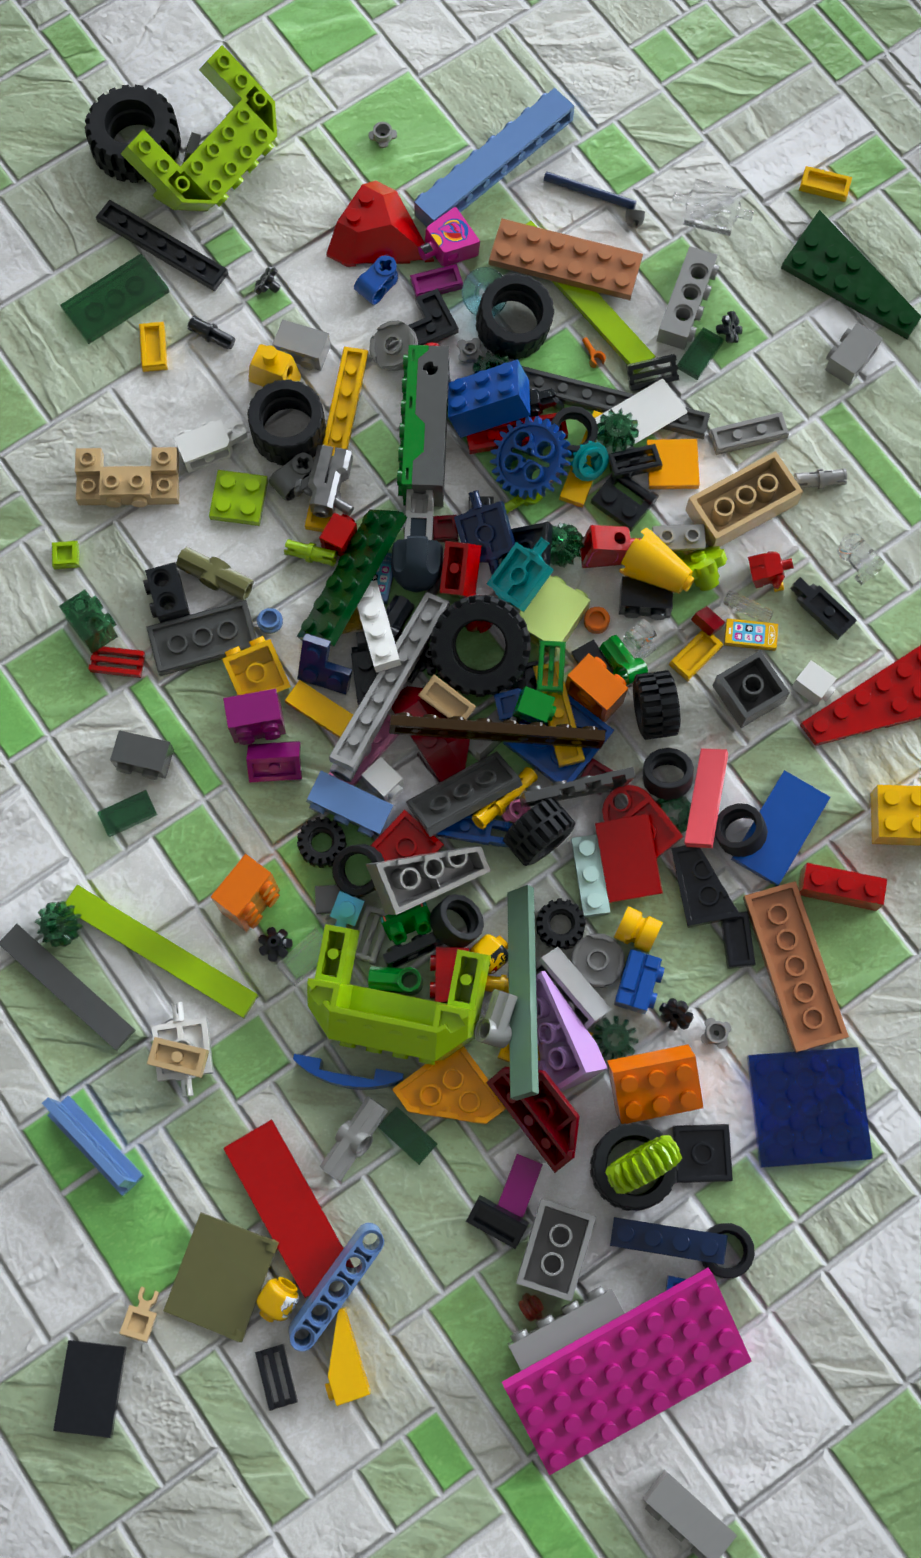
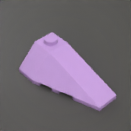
(563, 1041)

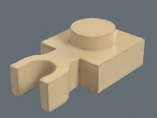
(140, 1320)

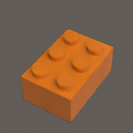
(246, 893)
(655, 1084)

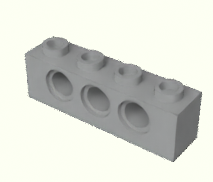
(696, 264)

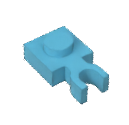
(346, 909)

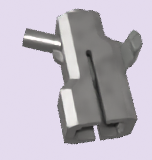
(325, 481)

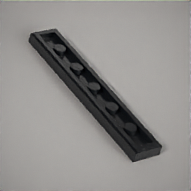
(162, 245)

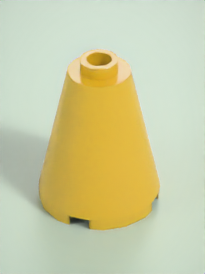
(656, 564)

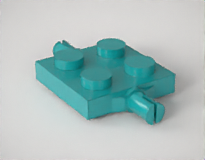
(521, 575)

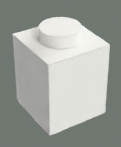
(814, 683)
(383, 780)

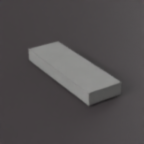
(748, 433)

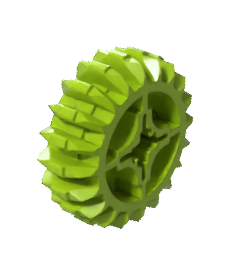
(643, 1164)

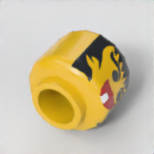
(495, 947)

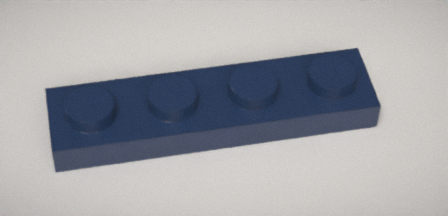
(669, 1240)

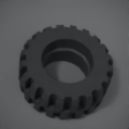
(123, 109)
(480, 681)

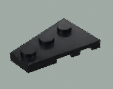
(701, 891)

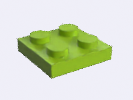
(238, 497)

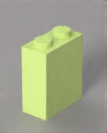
(555, 612)

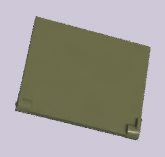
(221, 1277)

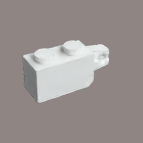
(209, 443)

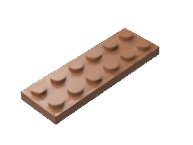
(565, 259)
(795, 967)

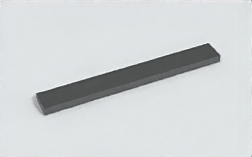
(602, 398)

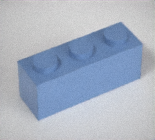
(348, 804)

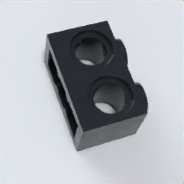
(170, 593)

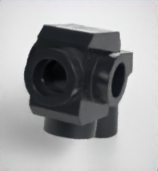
(542, 400)

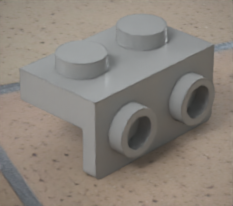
(682, 537)

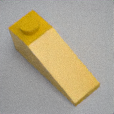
(346, 1368)

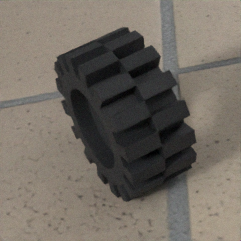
(310, 831)
(565, 908)

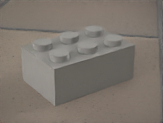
(556, 1249)

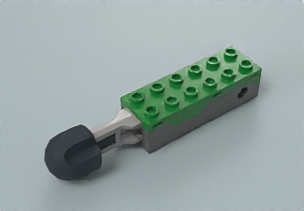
(421, 459)

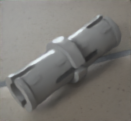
(821, 478)

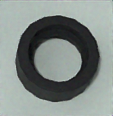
(582, 416)
(672, 757)
(746, 847)
(339, 863)
(467, 910)
(748, 1251)

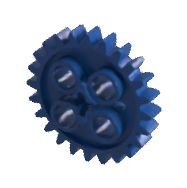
(541, 436)

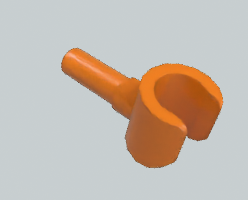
(593, 353)

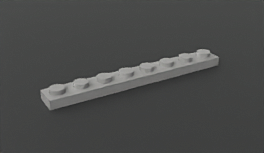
(388, 684)

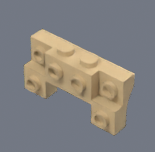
(127, 484)

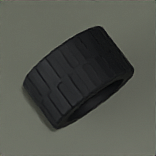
(522, 290)
(278, 397)
(599, 1160)

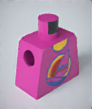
(450, 239)

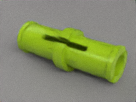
(310, 552)

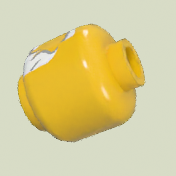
(277, 1299)

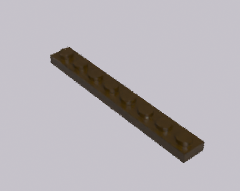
(486, 730)

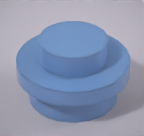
(269, 620)

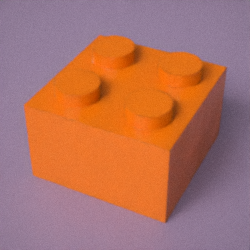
(596, 687)

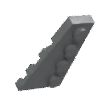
(581, 787)

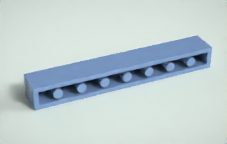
(496, 157)

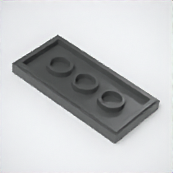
(200, 637)
(463, 793)

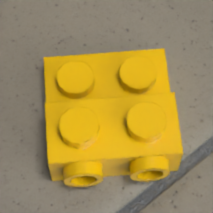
(255, 668)

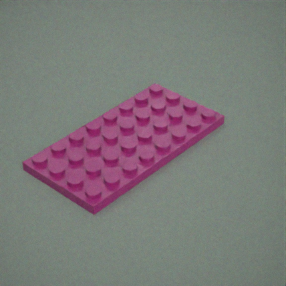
(627, 1371)

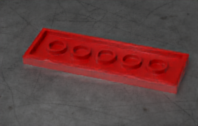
(286, 1204)

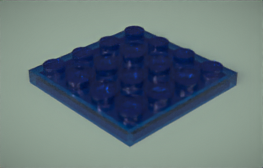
(809, 1107)

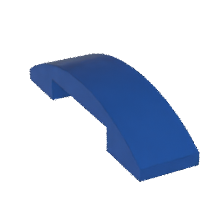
(381, 1079)

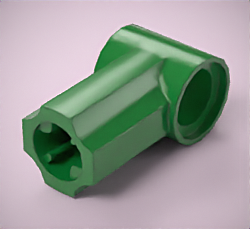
(622, 660)
(392, 979)

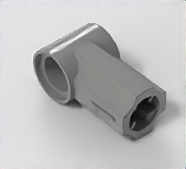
(495, 1027)

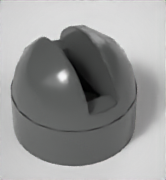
(634, 215)

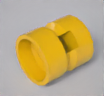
(638, 930)

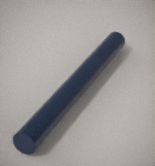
(590, 190)

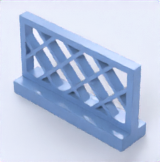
(94, 1144)

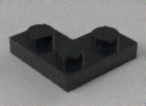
(436, 320)

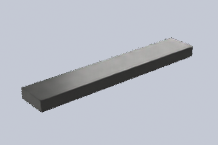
(67, 987)

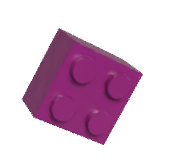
(254, 716)

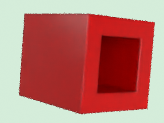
(338, 533)

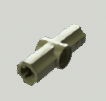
(214, 573)

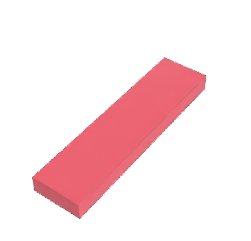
(706, 798)

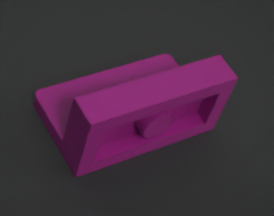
(274, 761)

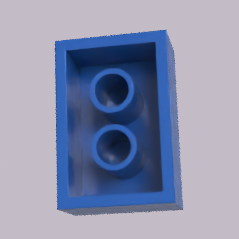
(488, 398)

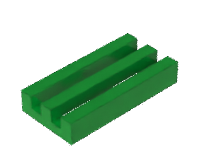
(550, 688)

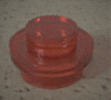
(531, 1307)

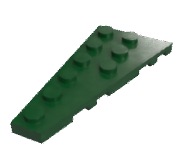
(840, 270)

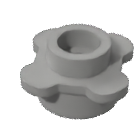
(382, 128)
(469, 356)
(722, 1028)

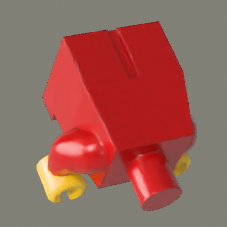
(769, 569)

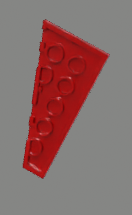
(879, 702)

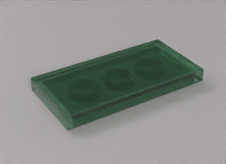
(114, 298)

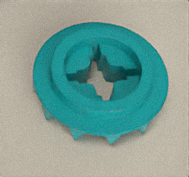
(598, 461)

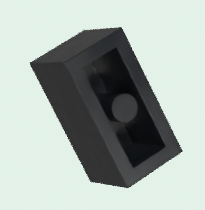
(644, 599)

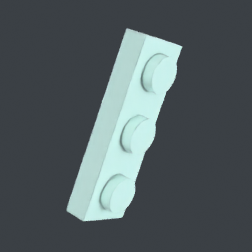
(590, 876)

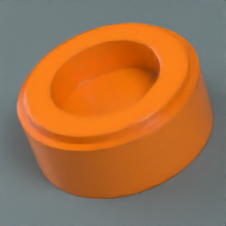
(596, 620)

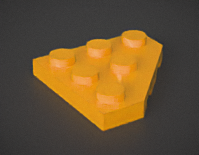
(450, 1090)

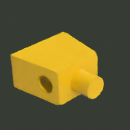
(272, 365)

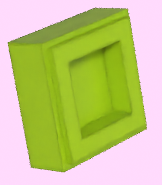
(65, 555)

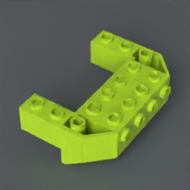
(224, 154)
(389, 1019)

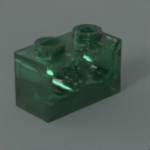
(85, 616)

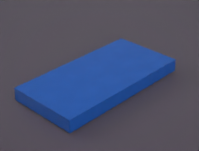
(789, 818)

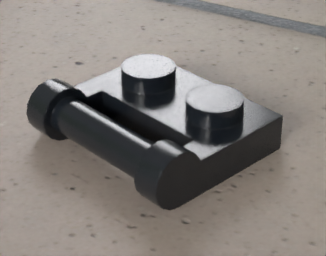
(619, 505)

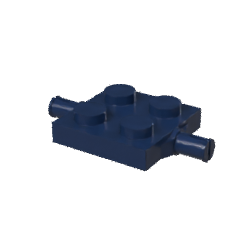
(486, 527)

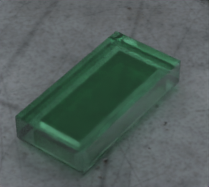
(700, 353)
(127, 813)
(407, 1135)

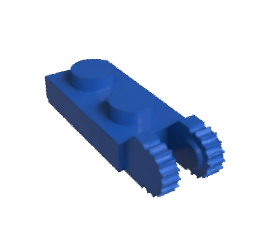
(467, 831)

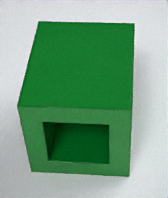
(534, 706)

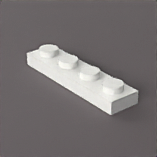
(378, 629)

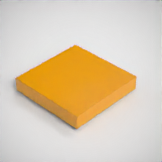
(679, 463)

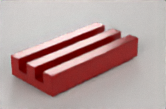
(95, 658)

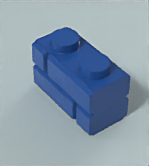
(638, 982)

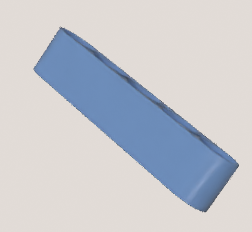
(334, 1300)

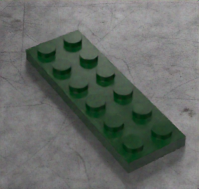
(353, 575)

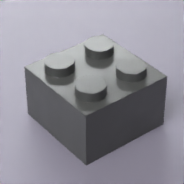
(750, 689)

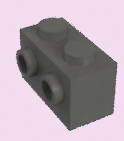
(142, 755)

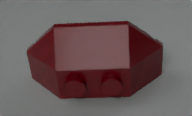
(442, 754)
(544, 1118)

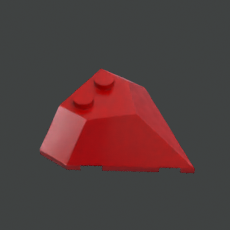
(375, 227)

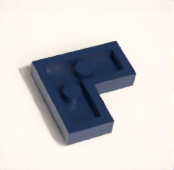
(317, 670)

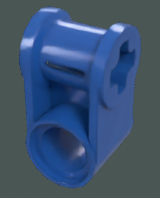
(377, 279)

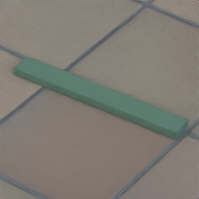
(522, 984)

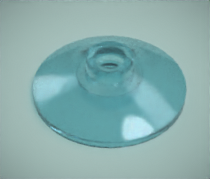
(473, 283)

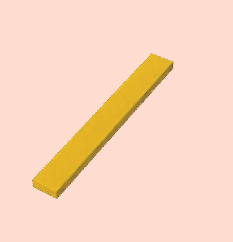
(342, 412)

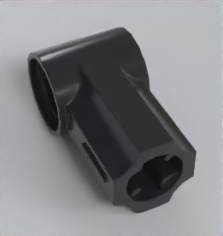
(398, 613)

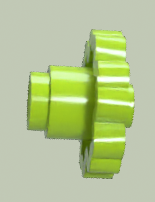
(705, 566)

